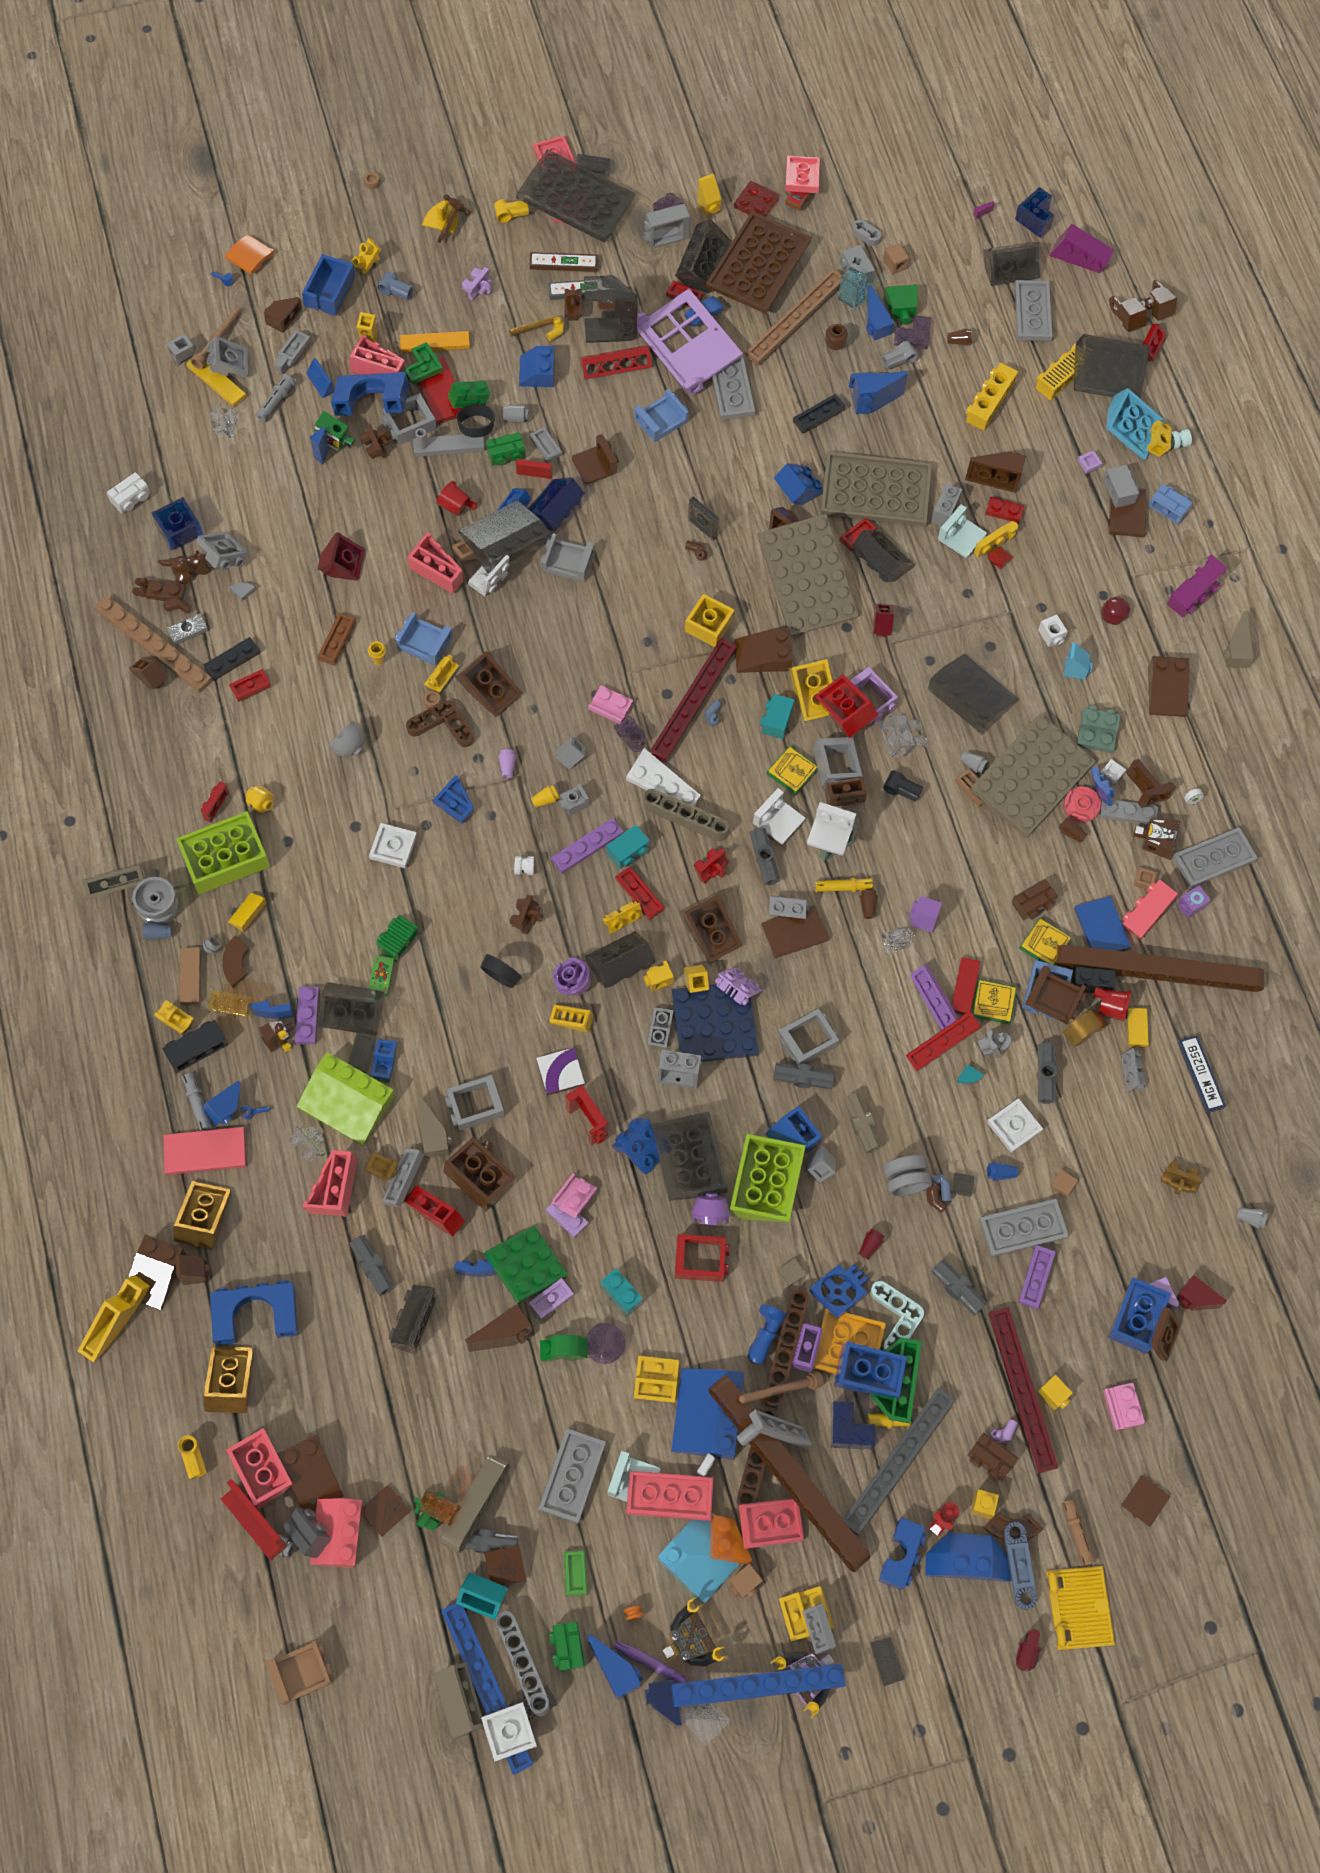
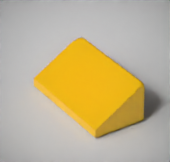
(247, 912)

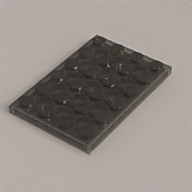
(575, 195)

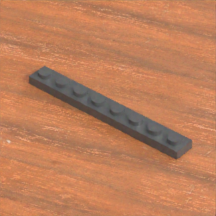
(898, 1461)

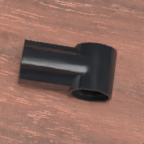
(898, 784)

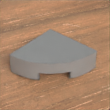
(242, 590)

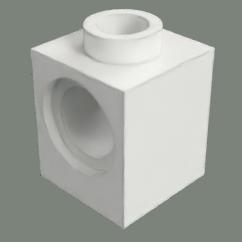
(1053, 624)

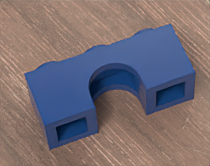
(910, 1536)

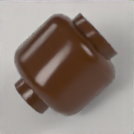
(836, 336)

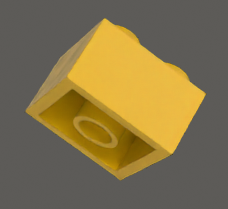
(709, 620)

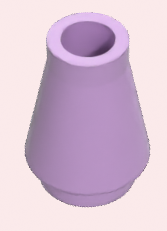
(507, 762)

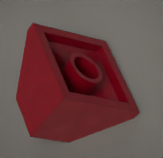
(341, 558)

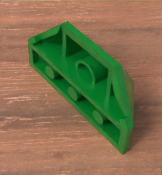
(901, 1408)

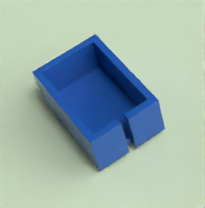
(328, 284)

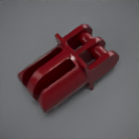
(1028, 1651)

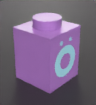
(1193, 902)

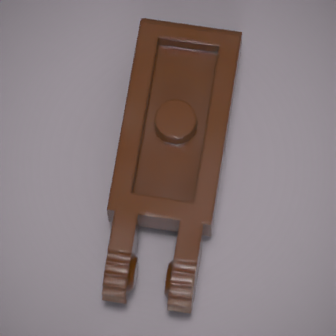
(159, 589)

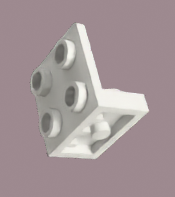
(486, 582)
(778, 818)
(831, 829)

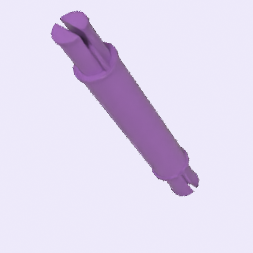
(650, 1662)

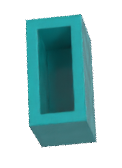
(777, 716)
(628, 847)
(621, 1292)
(482, 1595)

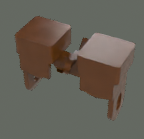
(1134, 313)

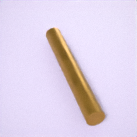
(537, 324)

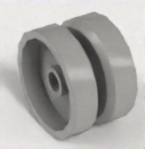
(155, 900)
(907, 1176)

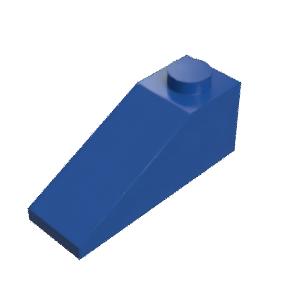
(878, 320)

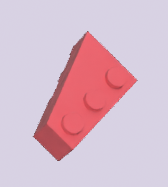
(372, 359)
(435, 565)
(1149, 909)
(334, 1187)

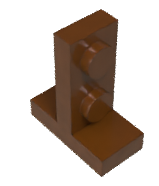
(1149, 786)

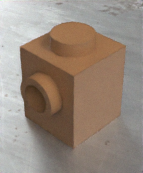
(896, 258)
(745, 1583)

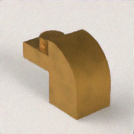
(1084, 1027)

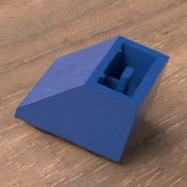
(798, 483)
(797, 1129)

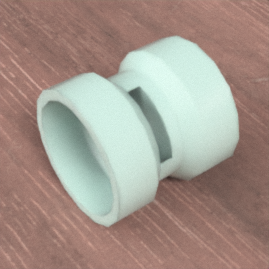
(1181, 439)

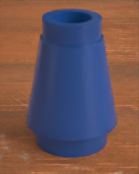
(1001, 1171)

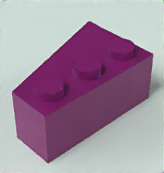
(1081, 249)
(1198, 587)

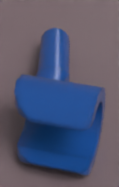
(226, 279)
(253, 1111)

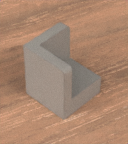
(570, 752)
(821, 1164)

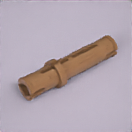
(1078, 1532)

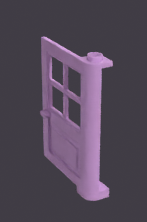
(699, 357)

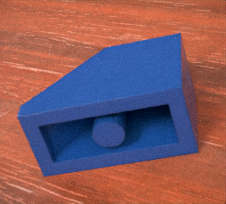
(223, 1105)

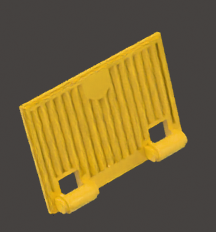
(1080, 1608)

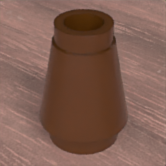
(960, 337)
(1072, 829)
(869, 903)

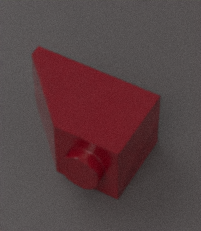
(883, 620)
(1199, 1296)

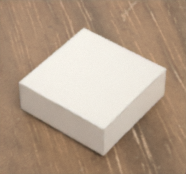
(1113, 772)
(706, 1465)

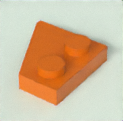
(727, 1541)

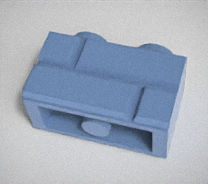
(1170, 504)

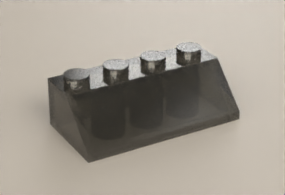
(702, 255)

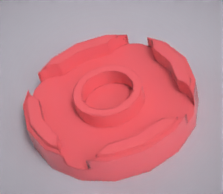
(1082, 804)

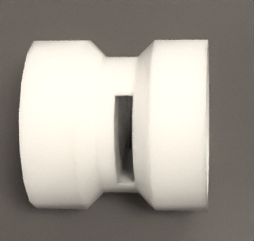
(524, 865)

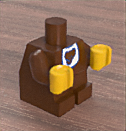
(276, 1034)

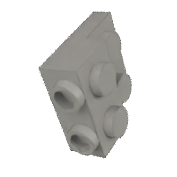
(227, 357)
(222, 550)

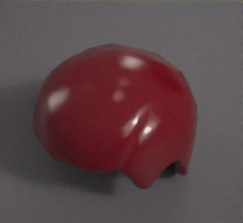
(1115, 610)

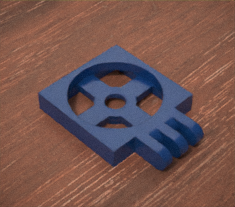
(851, 1280)

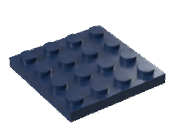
(714, 1024)

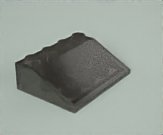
(1109, 366)
(504, 532)
(971, 693)
(689, 1157)

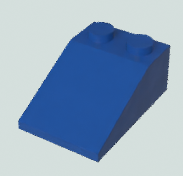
(877, 390)
(1138, 1315)
(869, 1370)
(618, 1671)

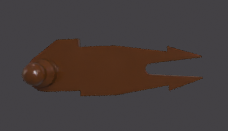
(457, 206)

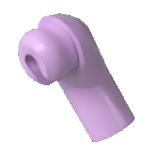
(1006, 1434)

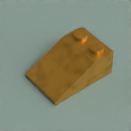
(201, 1215)
(228, 1379)

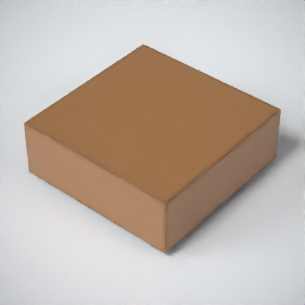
(1144, 878)
(1064, 1183)

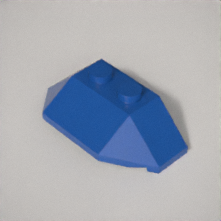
(968, 1558)

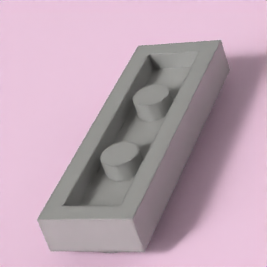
(1128, 812)
(403, 1178)

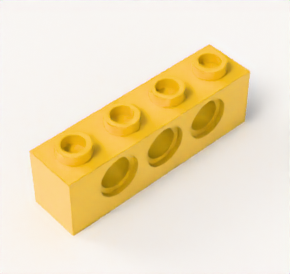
(991, 396)

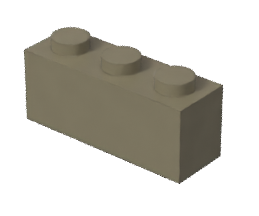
(113, 881)
(459, 1700)

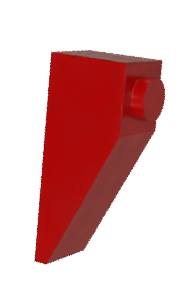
(435, 1210)

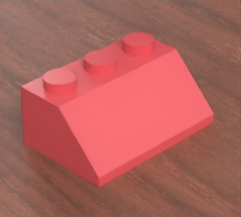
(259, 1468)
(342, 1524)

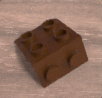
(596, 462)

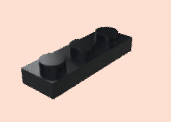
(818, 413)
(232, 658)

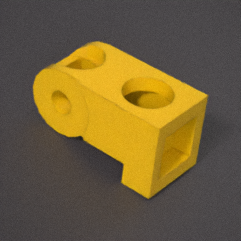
(367, 326)
(1160, 438)

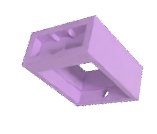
(869, 676)

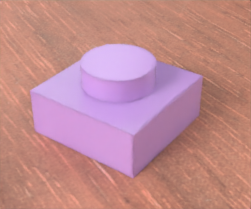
(1089, 462)

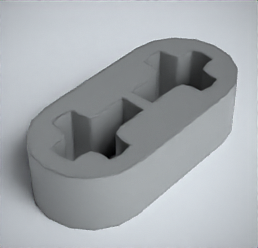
(866, 233)

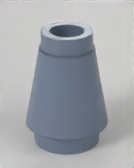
(156, 931)

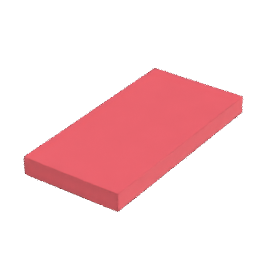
(204, 1150)
(669, 1495)

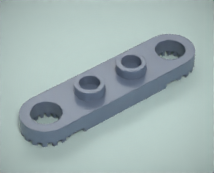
(1020, 1565)

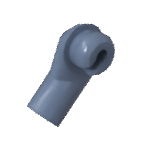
(710, 713)
(944, 1185)

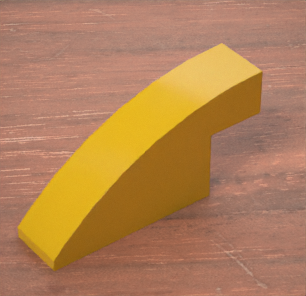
(113, 1317)

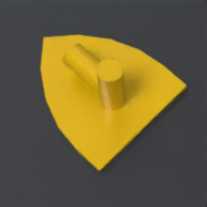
(438, 215)

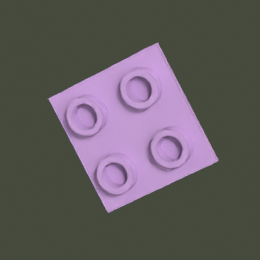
(737, 980)

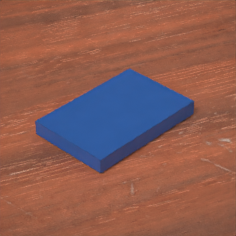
(1102, 925)

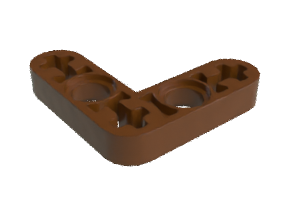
(447, 718)

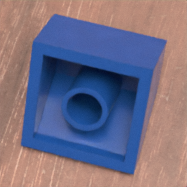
(537, 367)

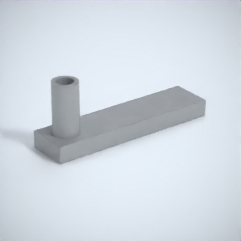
(445, 444)
(775, 1428)

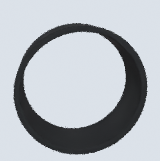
(475, 410)
(500, 971)

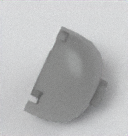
(348, 741)

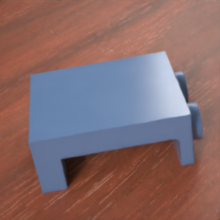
(662, 416)
(423, 639)

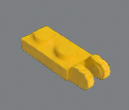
(997, 538)

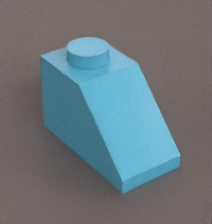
(1077, 662)

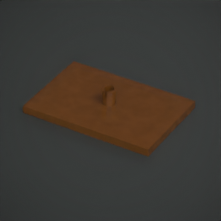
(758, 262)

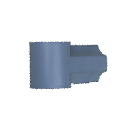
(391, 285)

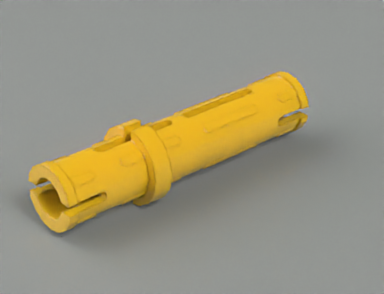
(844, 885)

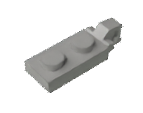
(292, 350)

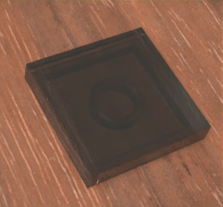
(703, 518)

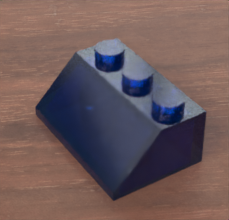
(557, 502)

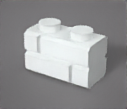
(128, 493)

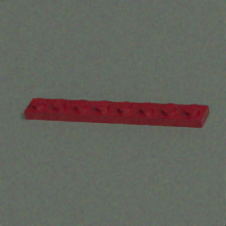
(693, 700)
(1023, 1390)

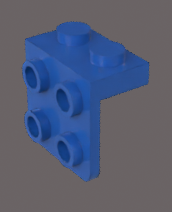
(638, 1144)

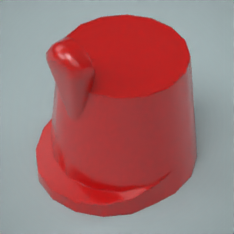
(455, 499)
(1113, 1003)

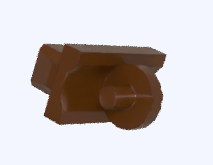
(573, 304)
(377, 439)
(528, 915)

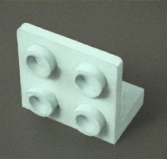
(960, 533)
(619, 1483)

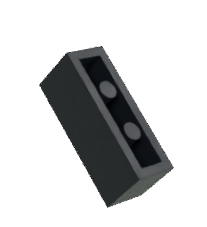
(195, 1046)

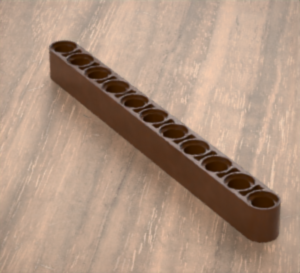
(1163, 968)
(777, 1368)
(792, 1478)

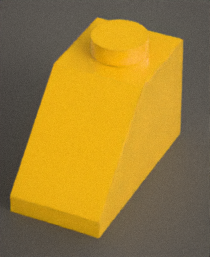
(708, 195)

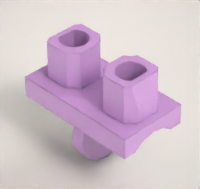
(480, 284)

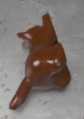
(184, 567)

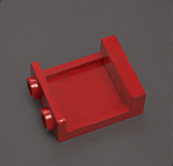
(580, 1099)

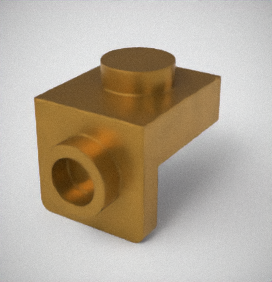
(381, 1166)

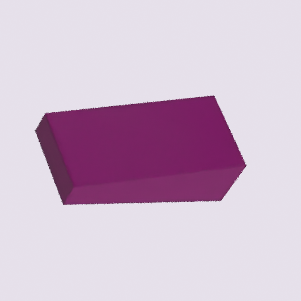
(983, 209)

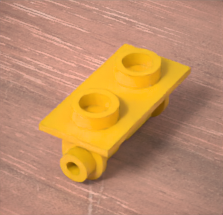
(442, 674)
(628, 914)

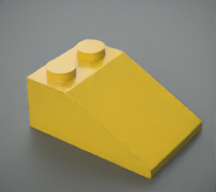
(807, 682)

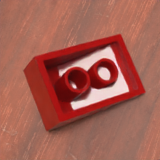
(846, 705)

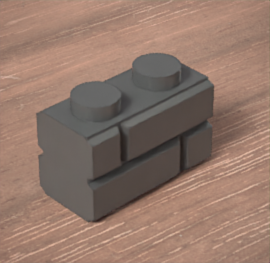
(307, 1532)

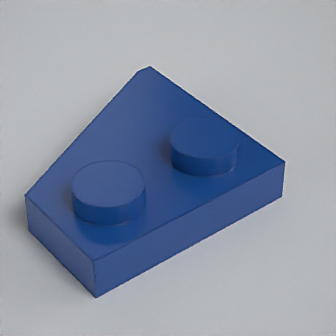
(454, 800)

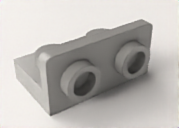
(819, 1628)

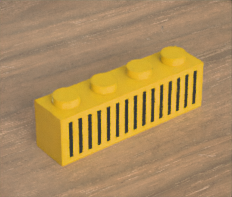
(1057, 376)

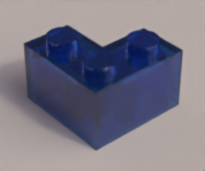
(1034, 212)
(846, 1432)

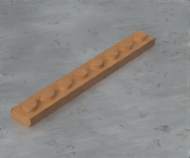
(794, 317)
(153, 643)

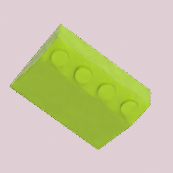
(223, 852)
(345, 1098)
(767, 1179)

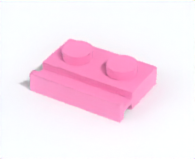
(610, 704)
(574, 1196)
(1123, 1406)

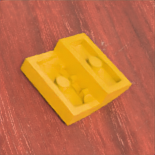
(656, 1378)
(794, 1605)

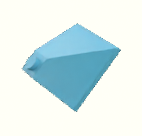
(1131, 421)
(690, 1560)

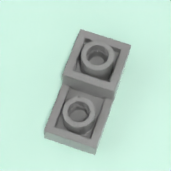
(660, 1027)

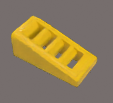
(584, 1027)

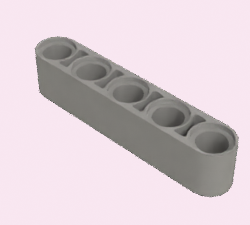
(528, 1672)

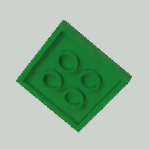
(525, 1264)

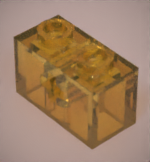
(229, 1002)

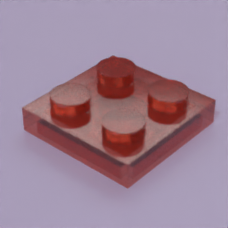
(756, 199)

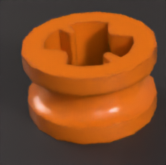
(634, 1613)

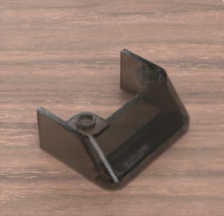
(615, 323)

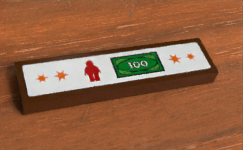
(563, 262)

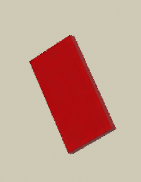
(436, 394)

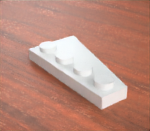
(653, 774)

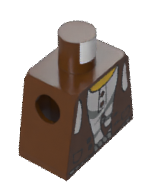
(1159, 836)

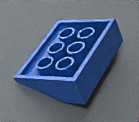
(699, 1421)

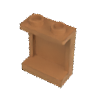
(300, 1672)

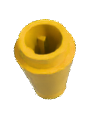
(377, 652)
(545, 796)

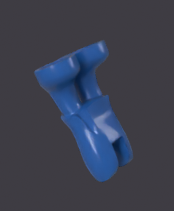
(761, 1344)

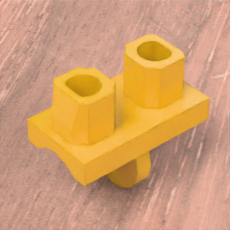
(368, 255)
(174, 1017)

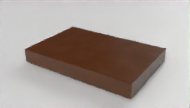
(1129, 519)
(794, 934)

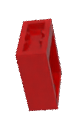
(681, 1273)

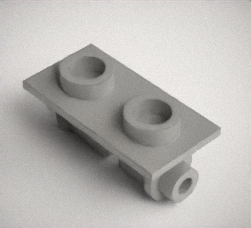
(788, 907)
(1131, 1064)

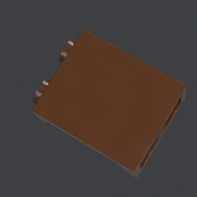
(1055, 996)

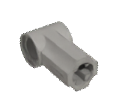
(903, 354)

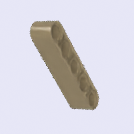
(690, 822)
(475, 1503)

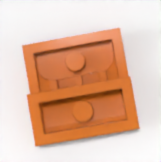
(249, 254)

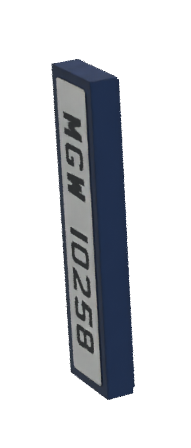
(1201, 1074)

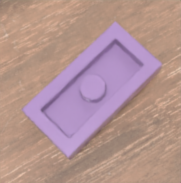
(569, 1223)
(551, 1299)

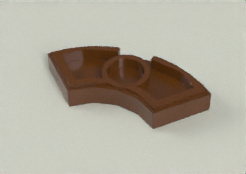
(233, 961)
(999, 1521)

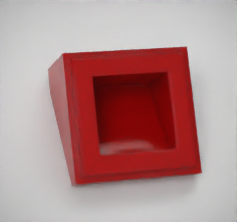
(999, 557)

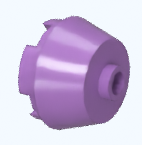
(572, 977)
(711, 1209)

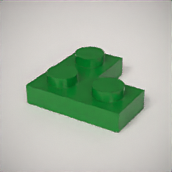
(426, 365)

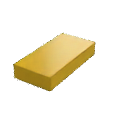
(1137, 1027)

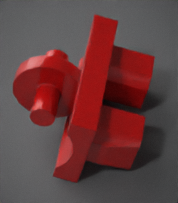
(713, 866)
(944, 1518)

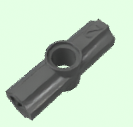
(767, 866)
(803, 1075)
(1046, 1084)
(371, 1265)
(959, 1287)
(488, 1540)

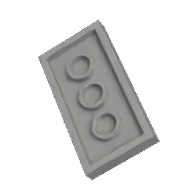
(1033, 310)
(733, 391)
(1214, 857)
(1023, 1227)
(572, 1476)

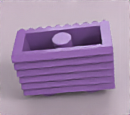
(924, 913)
(807, 1347)

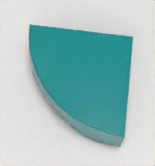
(969, 1075)

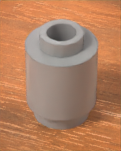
(515, 413)

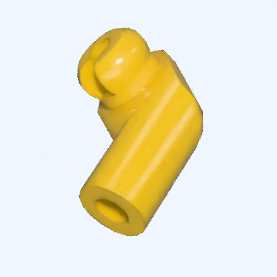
(558, 329)

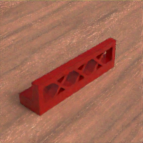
(613, 355)
(253, 1521)

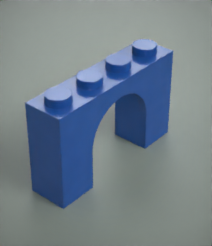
(352, 387)
(227, 1303)

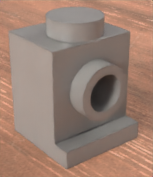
(181, 348)
(578, 804)

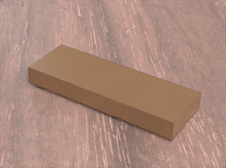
(190, 975)

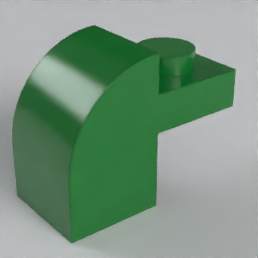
(563, 1347)

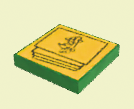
(792, 770)
(1043, 942)
(994, 1002)

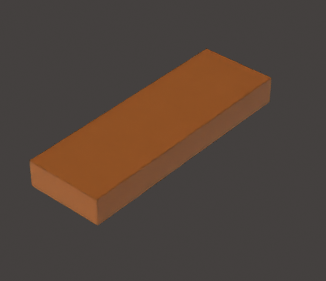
(336, 639)

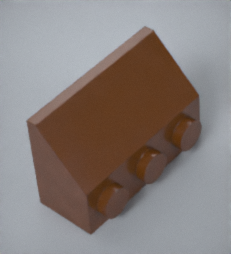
(478, 1174)

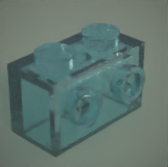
(853, 287)

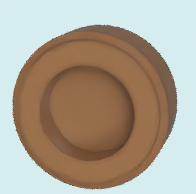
(371, 180)
(431, 699)

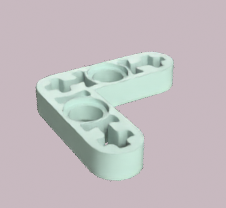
(905, 1318)

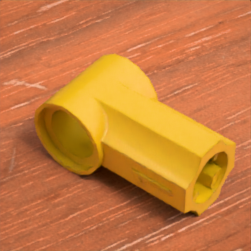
(505, 210)
(192, 1459)

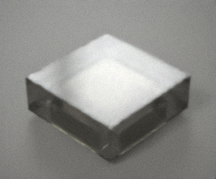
(962, 1184)

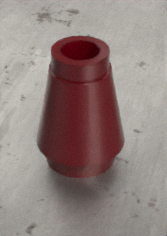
(871, 1243)

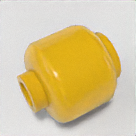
(259, 799)

